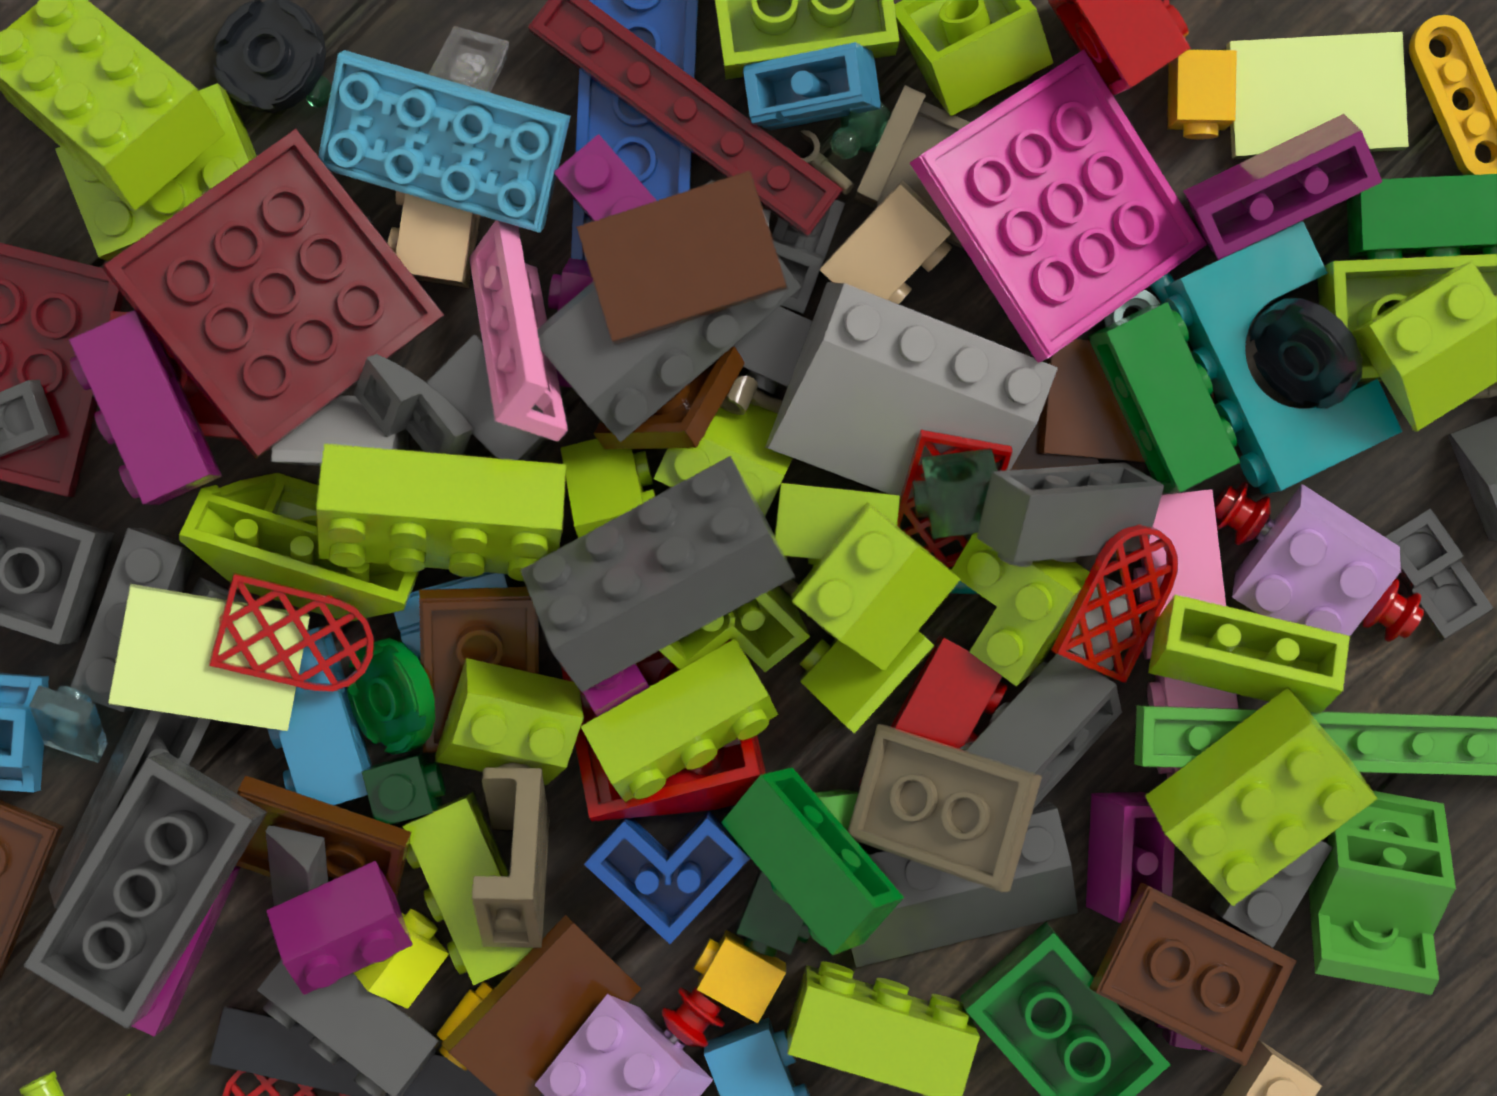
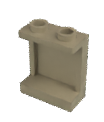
(908, 134)
(513, 907)

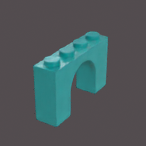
(1276, 440)

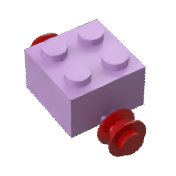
(1316, 565)
(630, 1055)

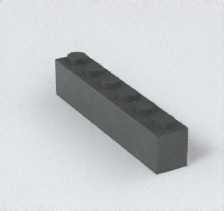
(144, 736)

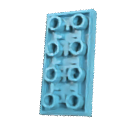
(442, 141)

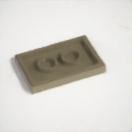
(944, 807)

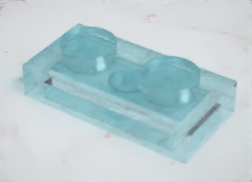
(69, 722)

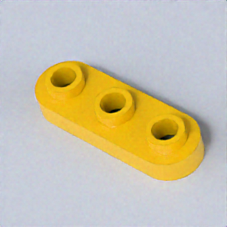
(1461, 72)

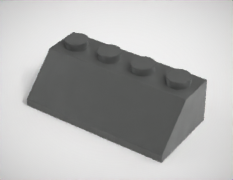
(641, 375)
(950, 909)

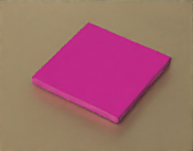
(1059, 205)

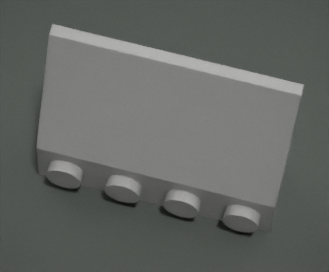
(883, 374)

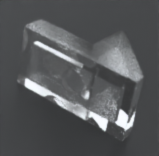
(471, 59)

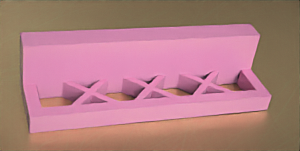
(509, 316)

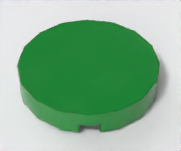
(393, 698)

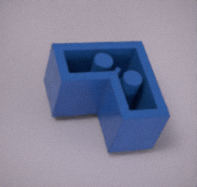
(666, 885)

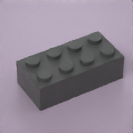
(48, 571)
(655, 574)
(145, 889)

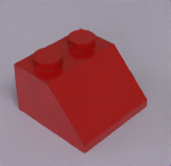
(1124, 36)

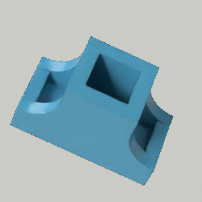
(19, 736)

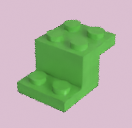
(1384, 895)

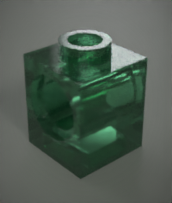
(954, 491)

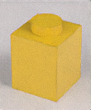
(1202, 92)
(738, 975)

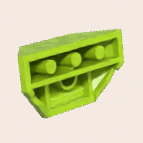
(270, 533)

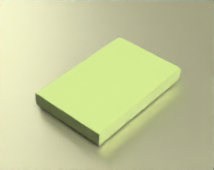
(1306, 81)
(168, 653)

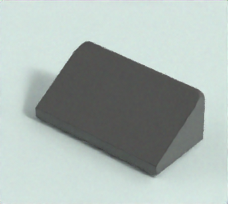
(295, 862)

